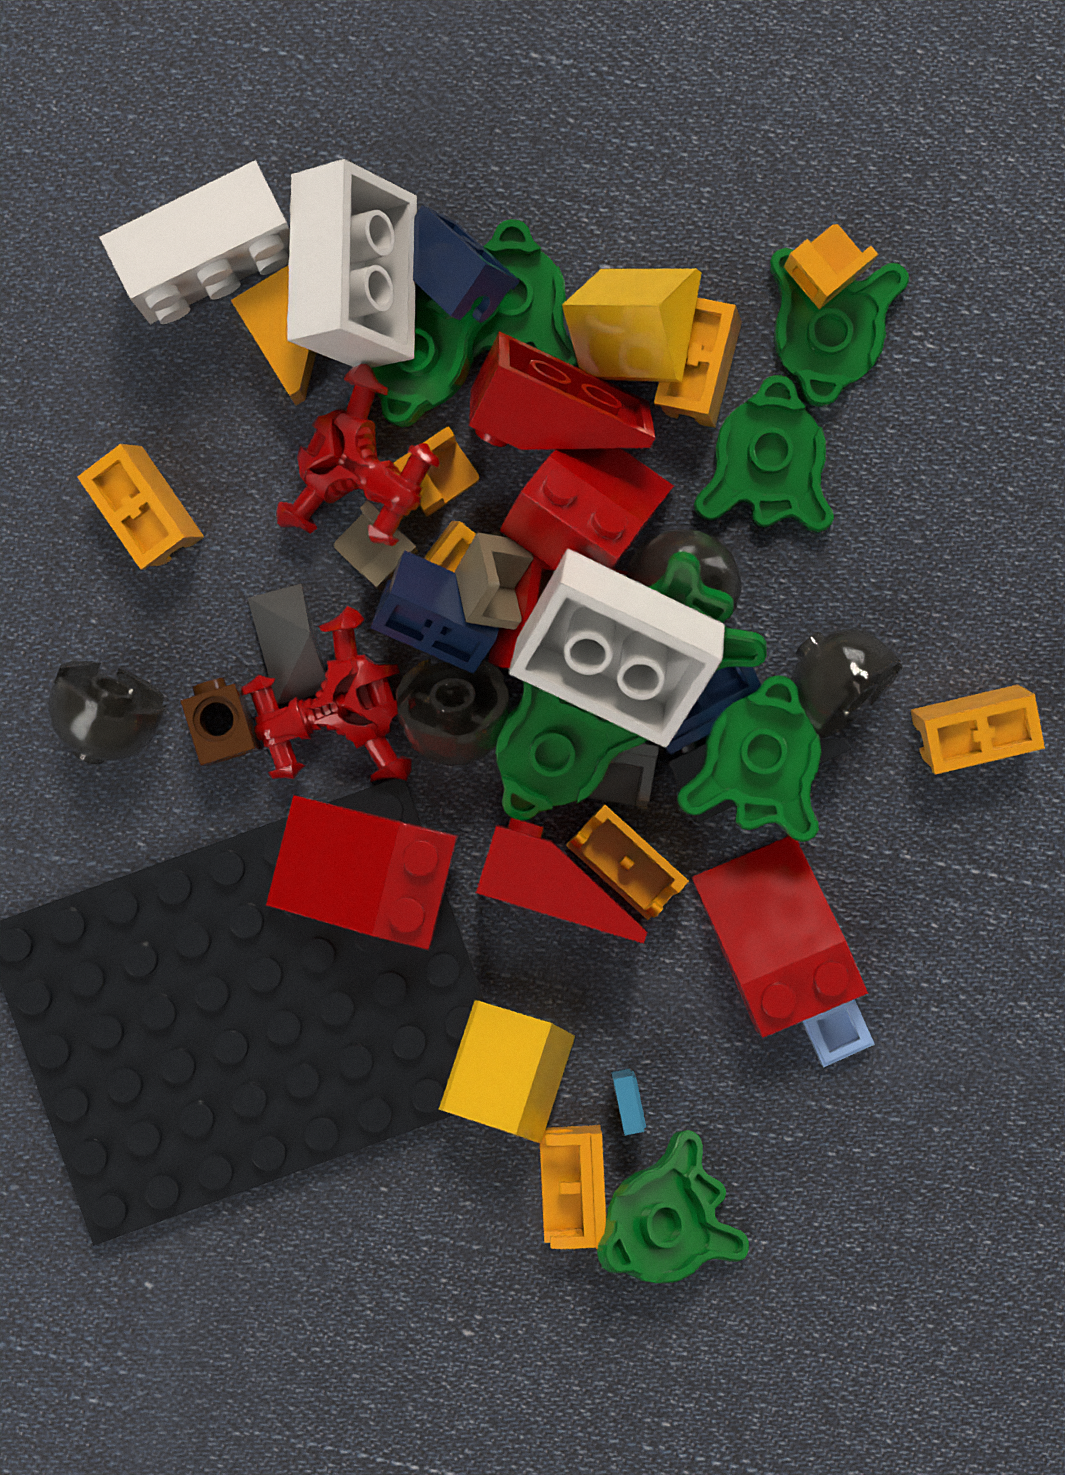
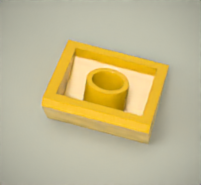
(633, 323)
(507, 1071)

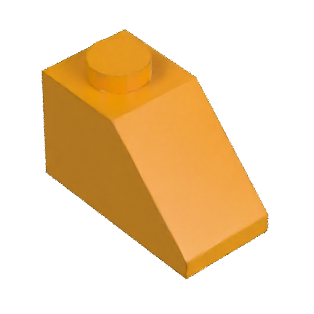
(265, 315)

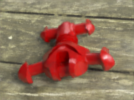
(346, 459)
(351, 701)

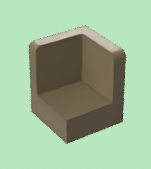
(371, 559)
(489, 580)

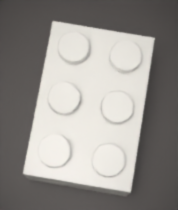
(200, 245)
(351, 265)
(617, 648)

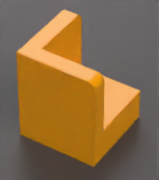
(828, 264)
(450, 479)

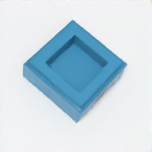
(628, 1101)

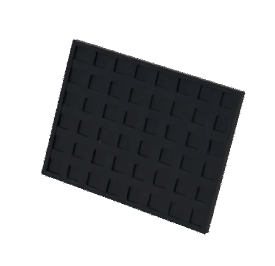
(224, 1039)

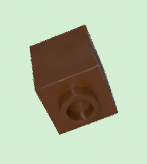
(238, 740)

